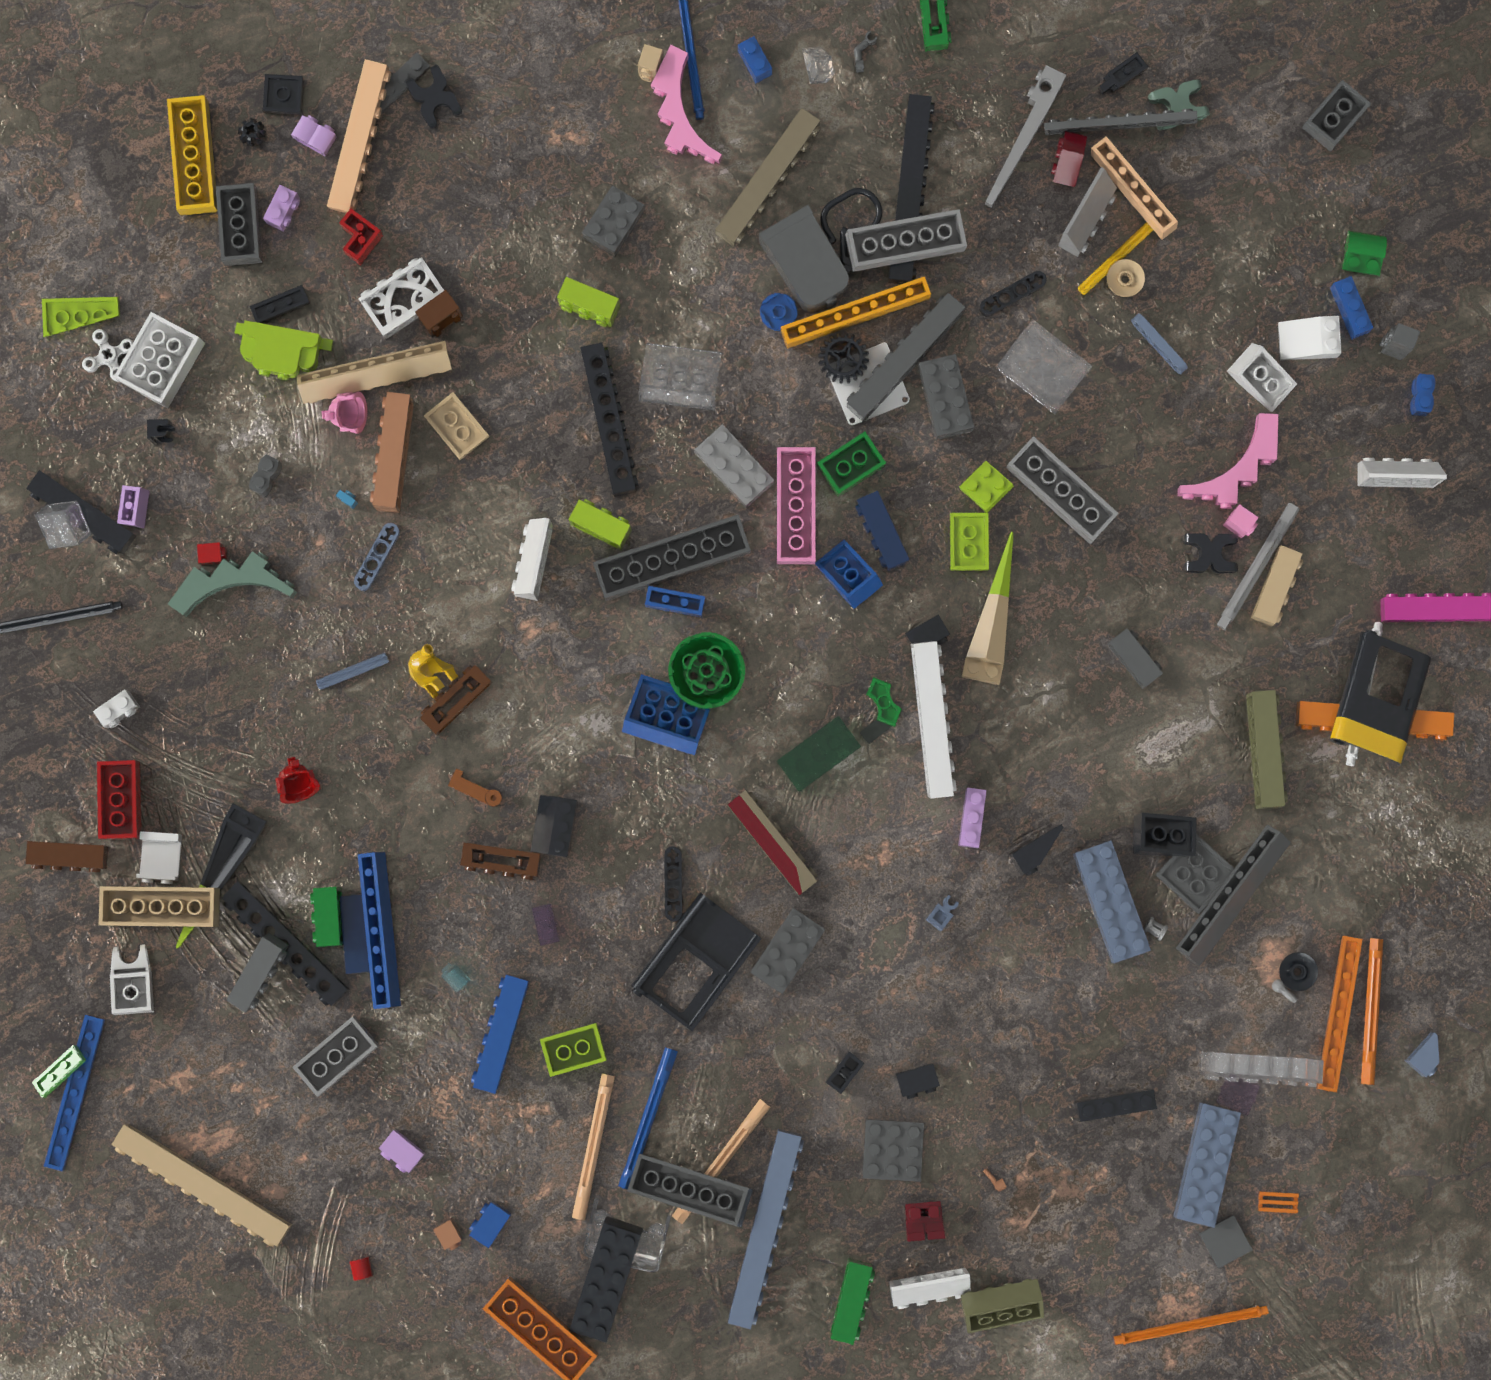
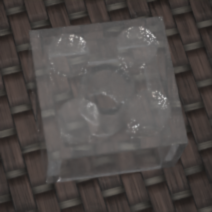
(63, 524)

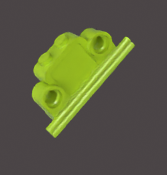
(280, 349)

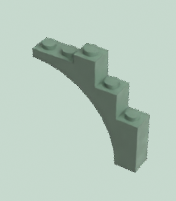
(252, 572)

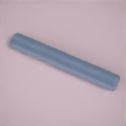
(352, 671)

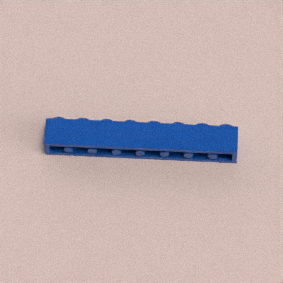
(379, 930)

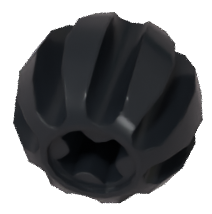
(251, 126)

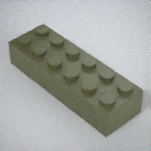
(1265, 749)

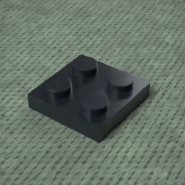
(282, 94)

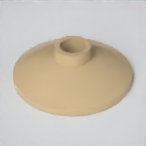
(1128, 269)

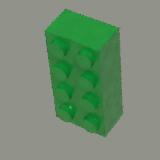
(851, 1301)

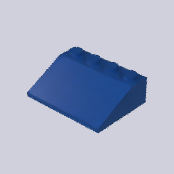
(663, 717)

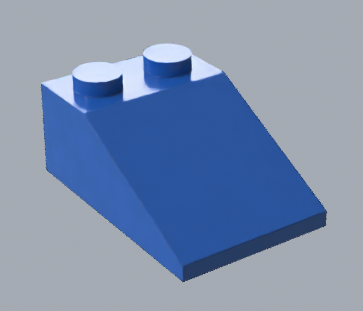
(849, 574)

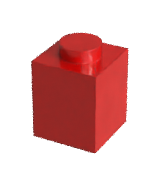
(211, 553)

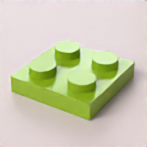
(986, 486)

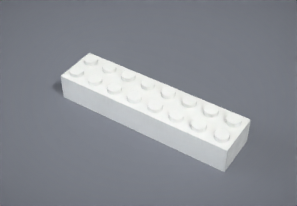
(932, 719)

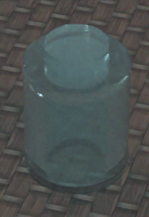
(455, 977)

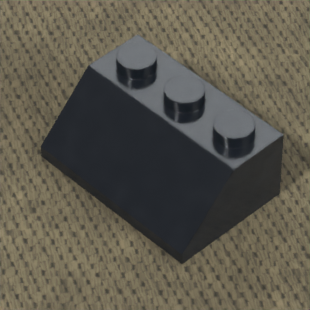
(554, 826)

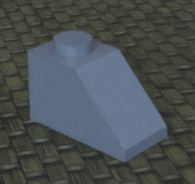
(1425, 1056)

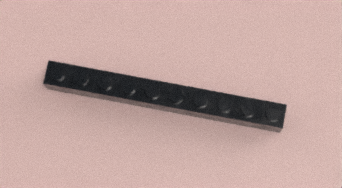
(912, 172)

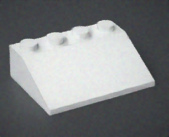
(159, 360)
(1400, 473)
(533, 558)
(929, 1287)

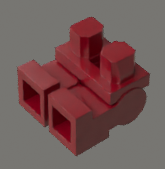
(924, 1221)

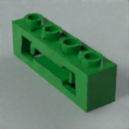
(936, 41)

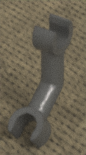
(858, 52)

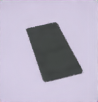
(874, 730)

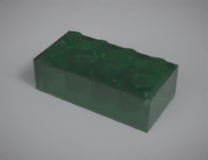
(818, 754)

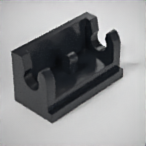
(157, 430)

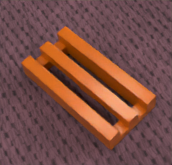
(1261, 1201)

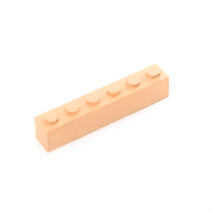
(1134, 188)

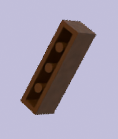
(66, 855)

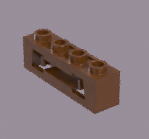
(455, 688)
(468, 857)

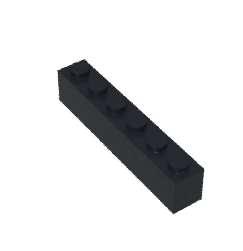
(99, 524)

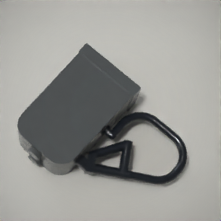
(806, 255)

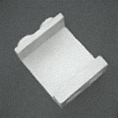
(160, 857)

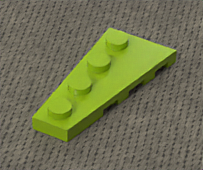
(72, 313)

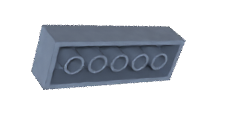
(1111, 902)
(1207, 1165)

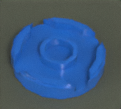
(778, 311)

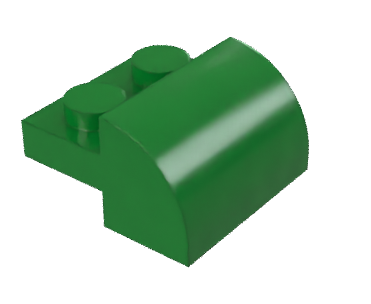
(1364, 253)

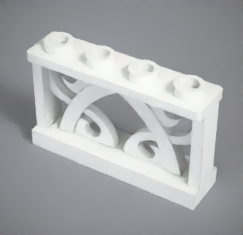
(396, 323)

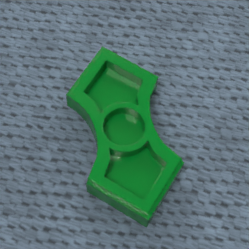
(887, 710)

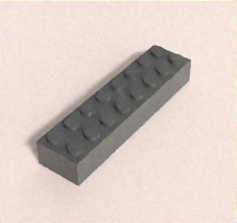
(672, 557)

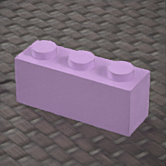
(972, 817)

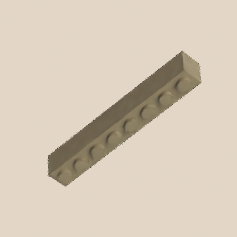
(767, 177)

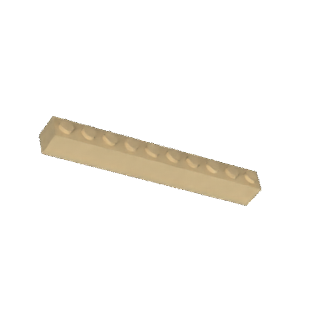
(201, 1184)

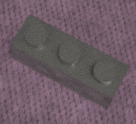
(1399, 341)
(1135, 658)

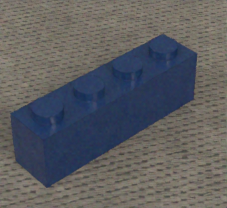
(882, 531)
(354, 934)

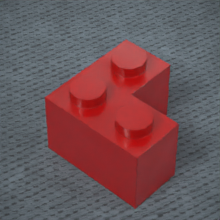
(364, 236)

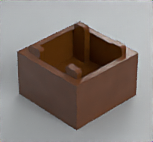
(439, 314)

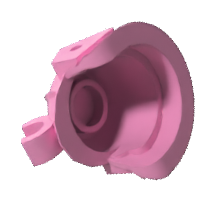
(348, 412)

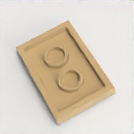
(456, 426)

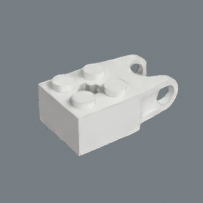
(131, 976)

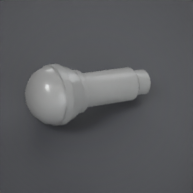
(1278, 986)

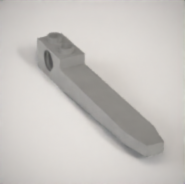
(1042, 103)

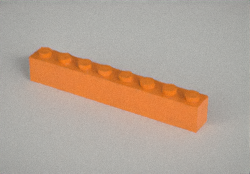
(1424, 724)

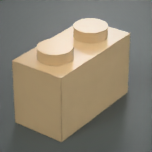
(649, 62)

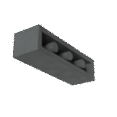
(258, 972)

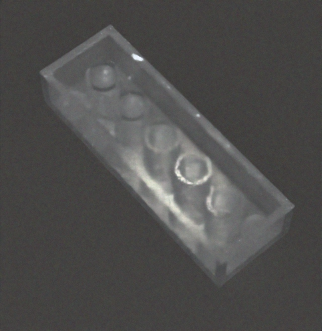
(1262, 1067)

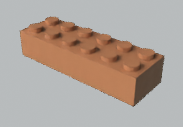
(393, 452)

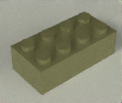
(1002, 1305)

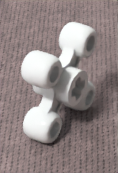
(106, 348)

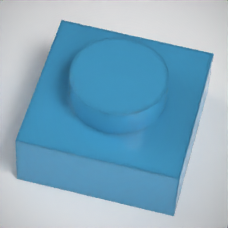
(347, 498)

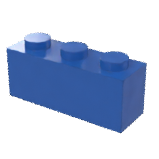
(1351, 307)
(675, 601)

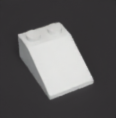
(1310, 338)
(1262, 376)

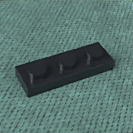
(280, 304)

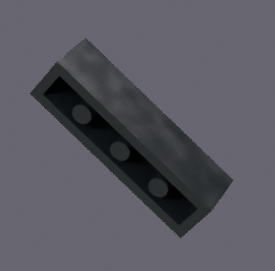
(1115, 1105)

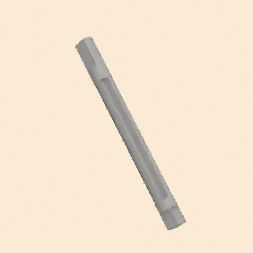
(1258, 565)

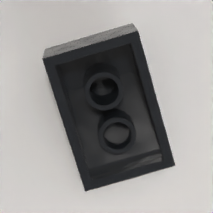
(1164, 835)
(1033, 854)

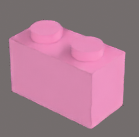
(1241, 522)

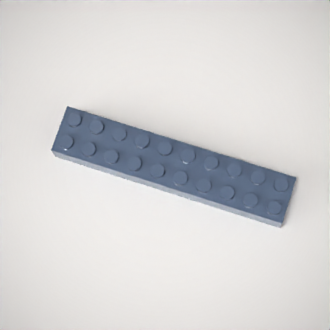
(764, 1229)

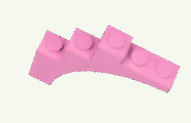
(668, 83)
(1225, 487)

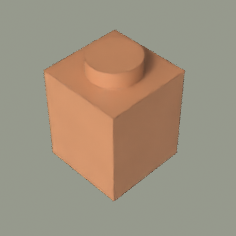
(448, 1235)

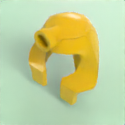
(424, 665)

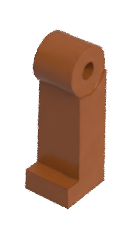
(489, 797)

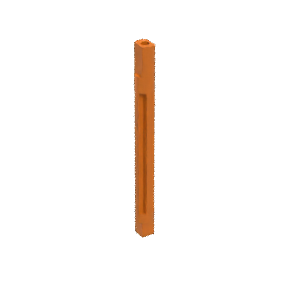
(1372, 1011)

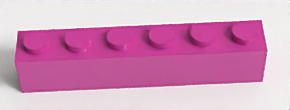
(1436, 609)

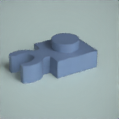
(941, 914)

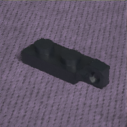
(1123, 73)

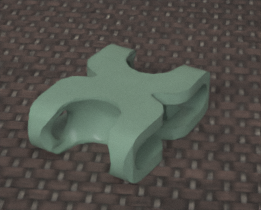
(1179, 100)

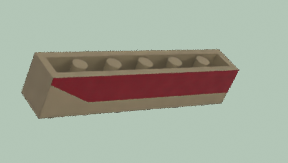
(772, 843)

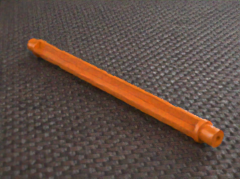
(1190, 1325)

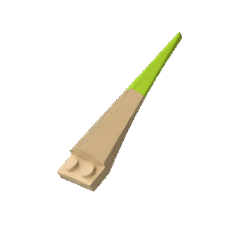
(987, 649)

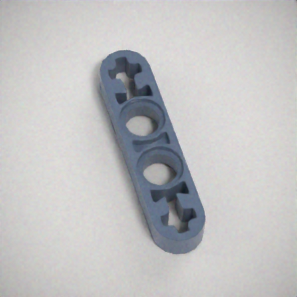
(1159, 343)
(374, 555)

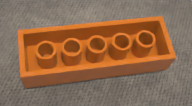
(540, 1330)

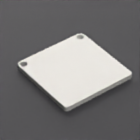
(876, 356)

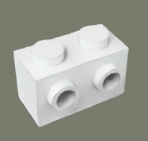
(116, 709)

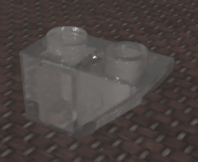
(818, 64)

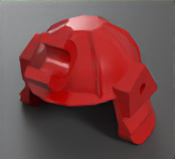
(296, 783)

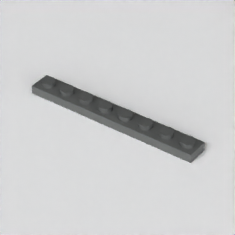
(1129, 121)

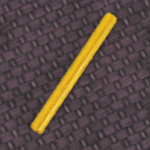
(1118, 255)

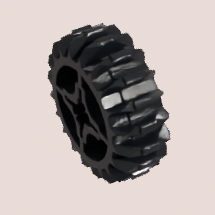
(835, 355)

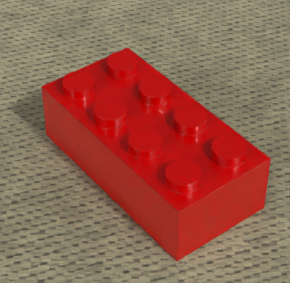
(118, 799)

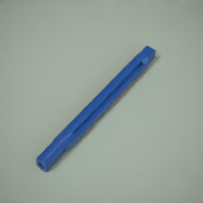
(661, 1078)

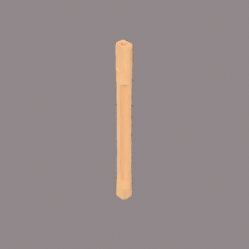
(593, 1147)
(731, 1148)

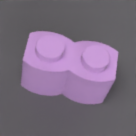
(314, 135)

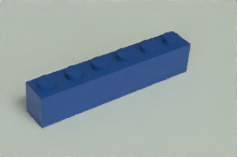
(501, 1033)

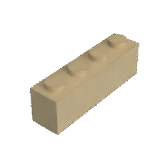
(1277, 585)

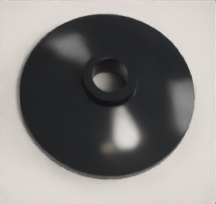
(1308, 970)

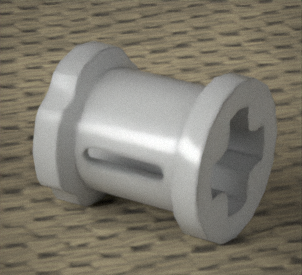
(1155, 928)

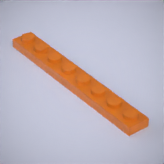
(1340, 1012)

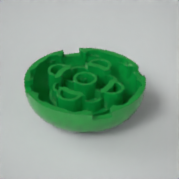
(717, 651)

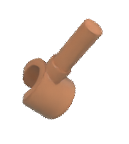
(999, 1185)

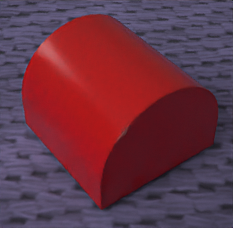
(361, 1268)

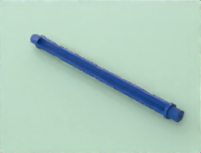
(692, 63)

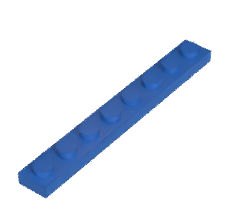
(74, 1095)

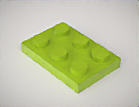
(969, 542)

